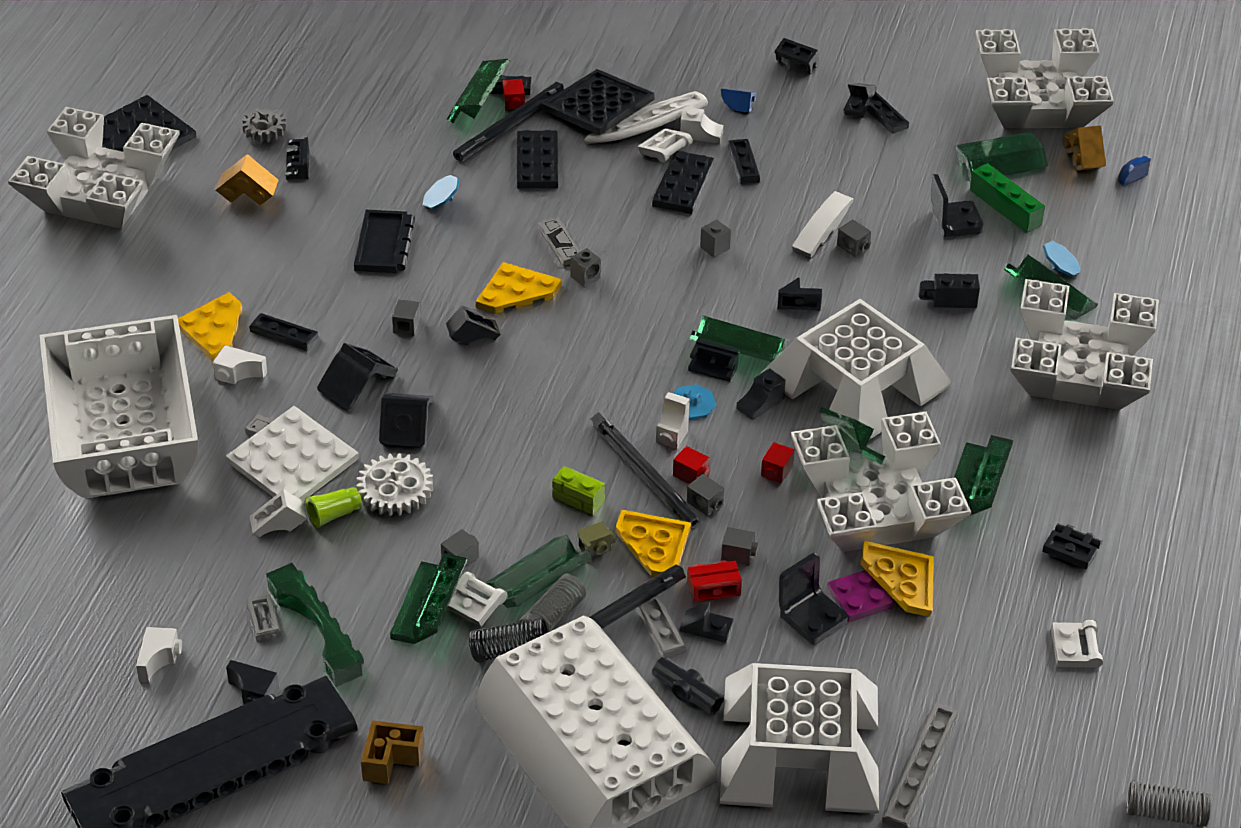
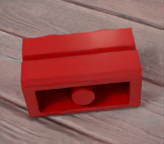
(714, 581)

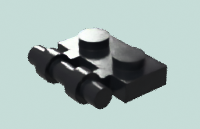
(1072, 545)

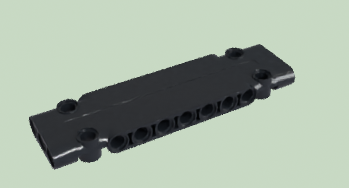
(212, 759)

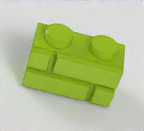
(578, 490)

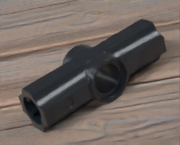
(688, 685)

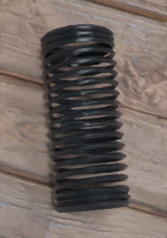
(539, 628)

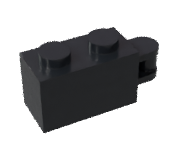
(951, 290)

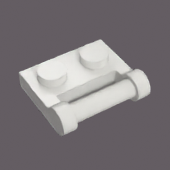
(665, 144)
(472, 605)
(1068, 646)

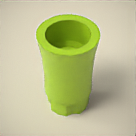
(332, 505)

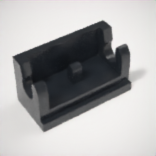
(798, 53)
(298, 159)
(714, 360)

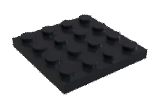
(598, 101)
(123, 122)

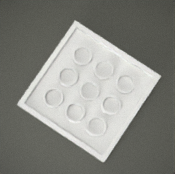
(292, 455)

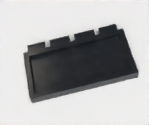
(384, 241)

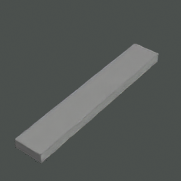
(920, 767)

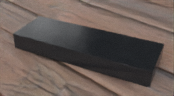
(886, 114)
(744, 161)
(283, 331)

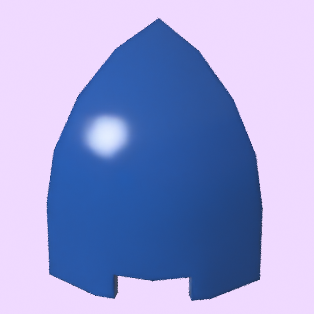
(738, 99)
(1134, 170)

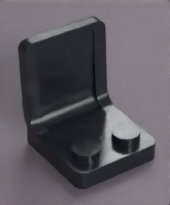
(953, 217)
(351, 372)
(404, 419)
(805, 604)

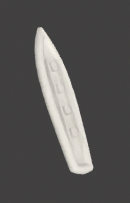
(650, 118)

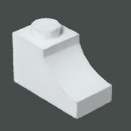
(700, 126)
(238, 364)
(673, 421)
(279, 513)
(157, 650)

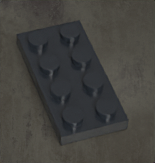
(537, 159)
(683, 182)

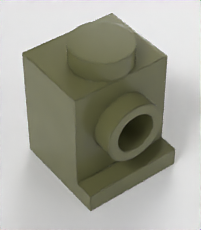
(595, 539)

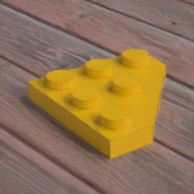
(516, 287)
(212, 324)
(653, 539)
(902, 574)

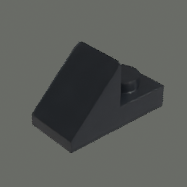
(859, 99)
(796, 298)
(702, 623)

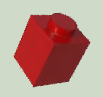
(513, 94)
(777, 462)
(690, 465)

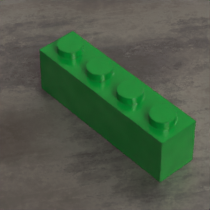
(1007, 198)

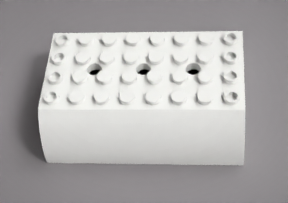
(84, 412)
(541, 713)

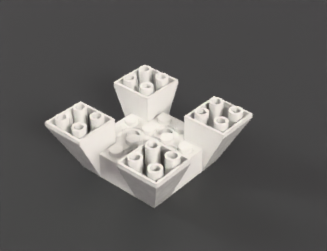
(1046, 90)
(94, 180)
(860, 357)
(1082, 359)
(878, 500)
(801, 721)

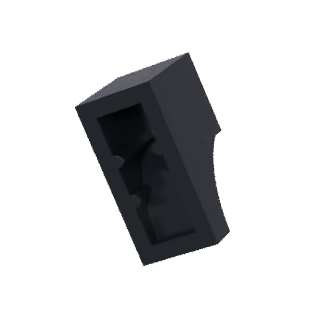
(470, 325)
(764, 393)
(252, 680)

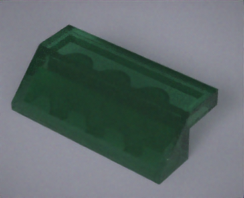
(479, 88)
(1005, 154)
(1032, 269)
(746, 340)
(854, 434)
(981, 471)
(538, 570)
(428, 599)

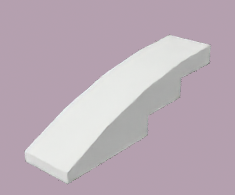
(822, 224)

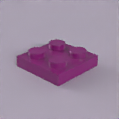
(859, 595)

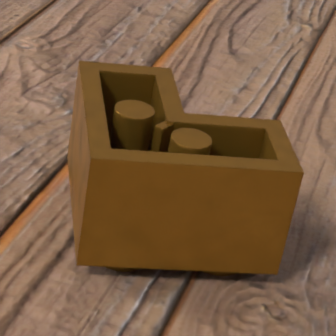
(1087, 147)
(247, 178)
(390, 744)

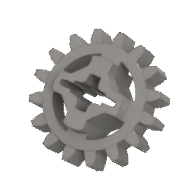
(264, 125)

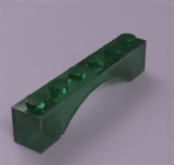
(291, 591)

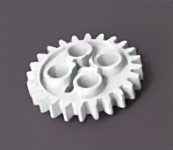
(395, 484)

